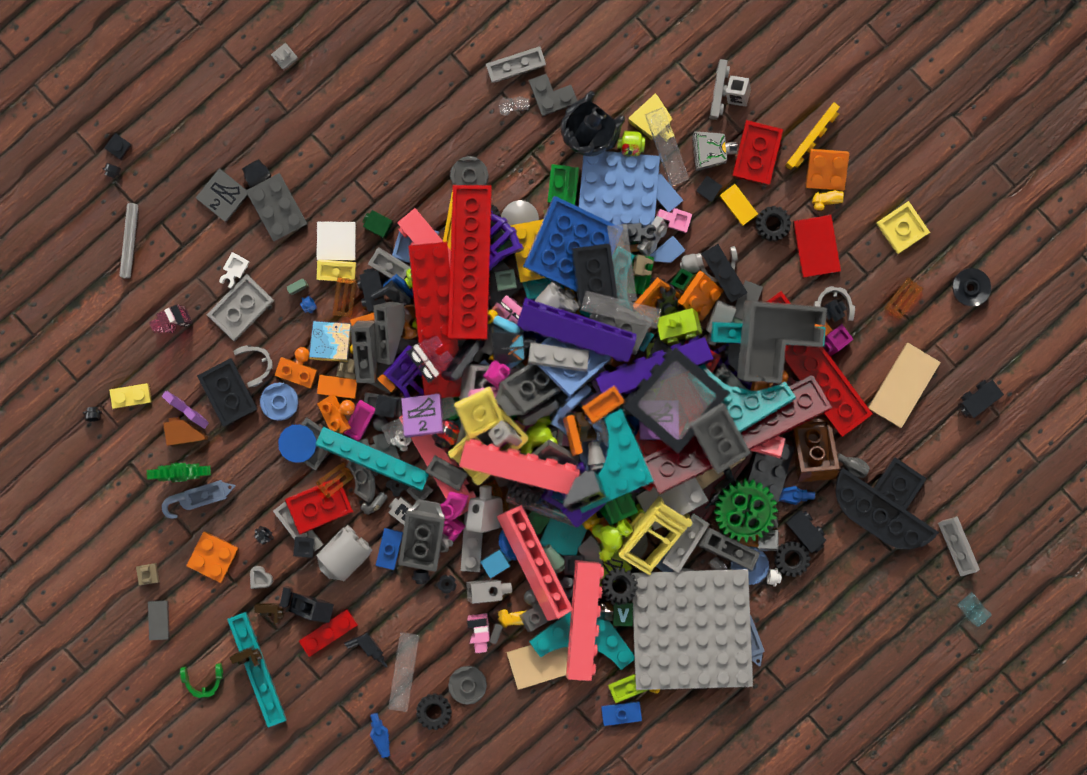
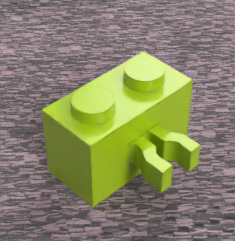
(679, 326)

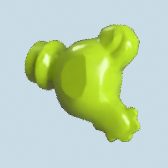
(538, 435)
(611, 537)

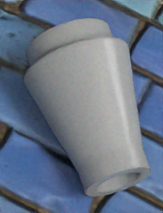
(595, 456)

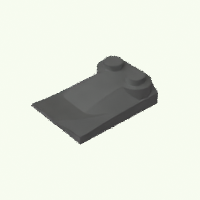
(525, 390)
(422, 536)

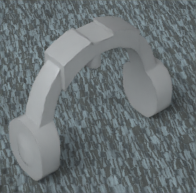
(734, 258)
(851, 308)
(244, 349)

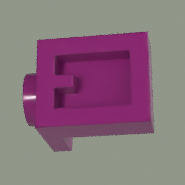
(837, 340)

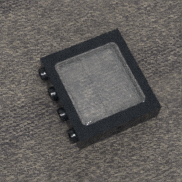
(674, 398)

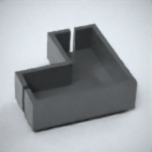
(767, 331)

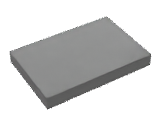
(240, 307)

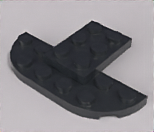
(884, 506)

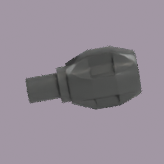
(854, 465)

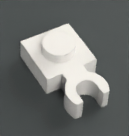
(236, 267)

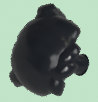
(589, 128)

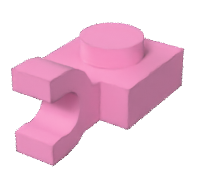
(677, 219)

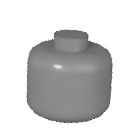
(690, 263)

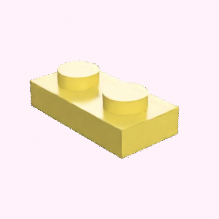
(330, 270)
(130, 396)

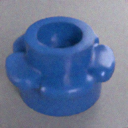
(308, 304)

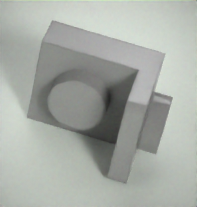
(504, 433)

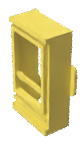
(479, 477)
(666, 517)

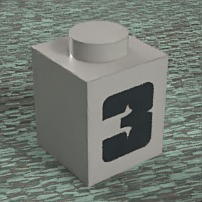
(738, 90)
(399, 509)

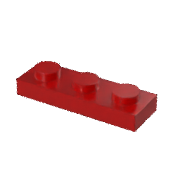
(328, 632)

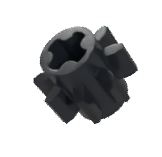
(835, 310)

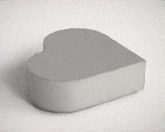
(260, 578)

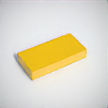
(738, 205)

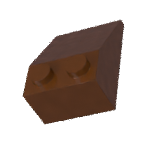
(815, 451)

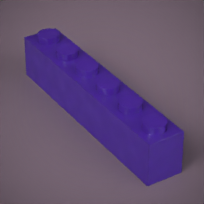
(576, 330)
(628, 377)

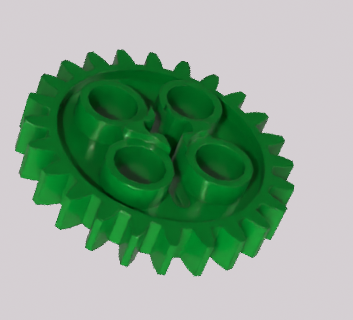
(178, 472)
(762, 513)

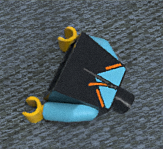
(508, 341)

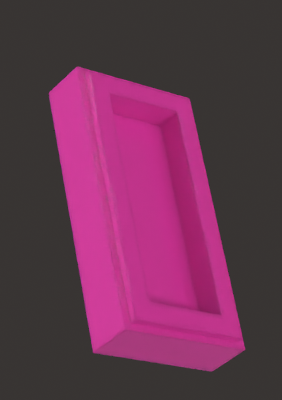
(360, 420)

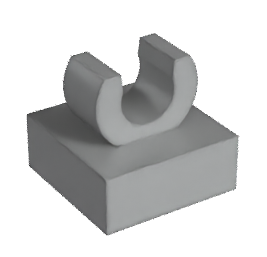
(284, 56)

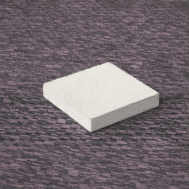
(336, 241)

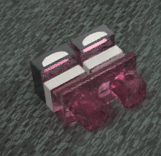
(169, 318)
(433, 365)

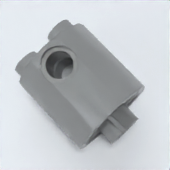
(558, 297)
(343, 554)

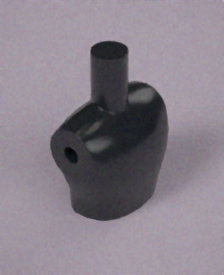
(255, 173)

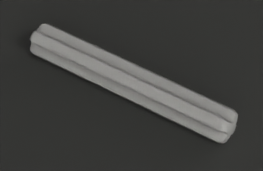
(128, 240)

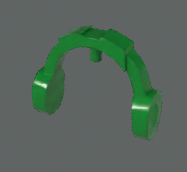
(185, 679)

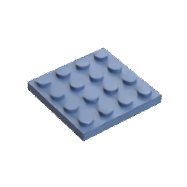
(620, 187)

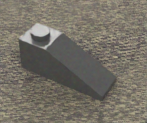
(389, 325)
(364, 351)
(728, 549)

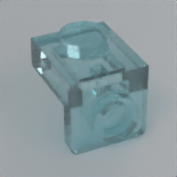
(974, 610)

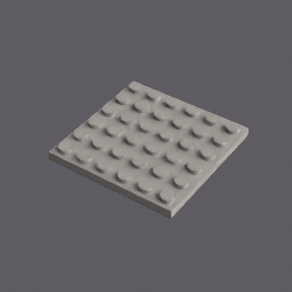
(692, 630)

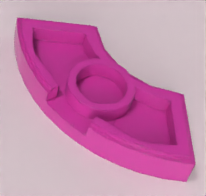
(453, 506)

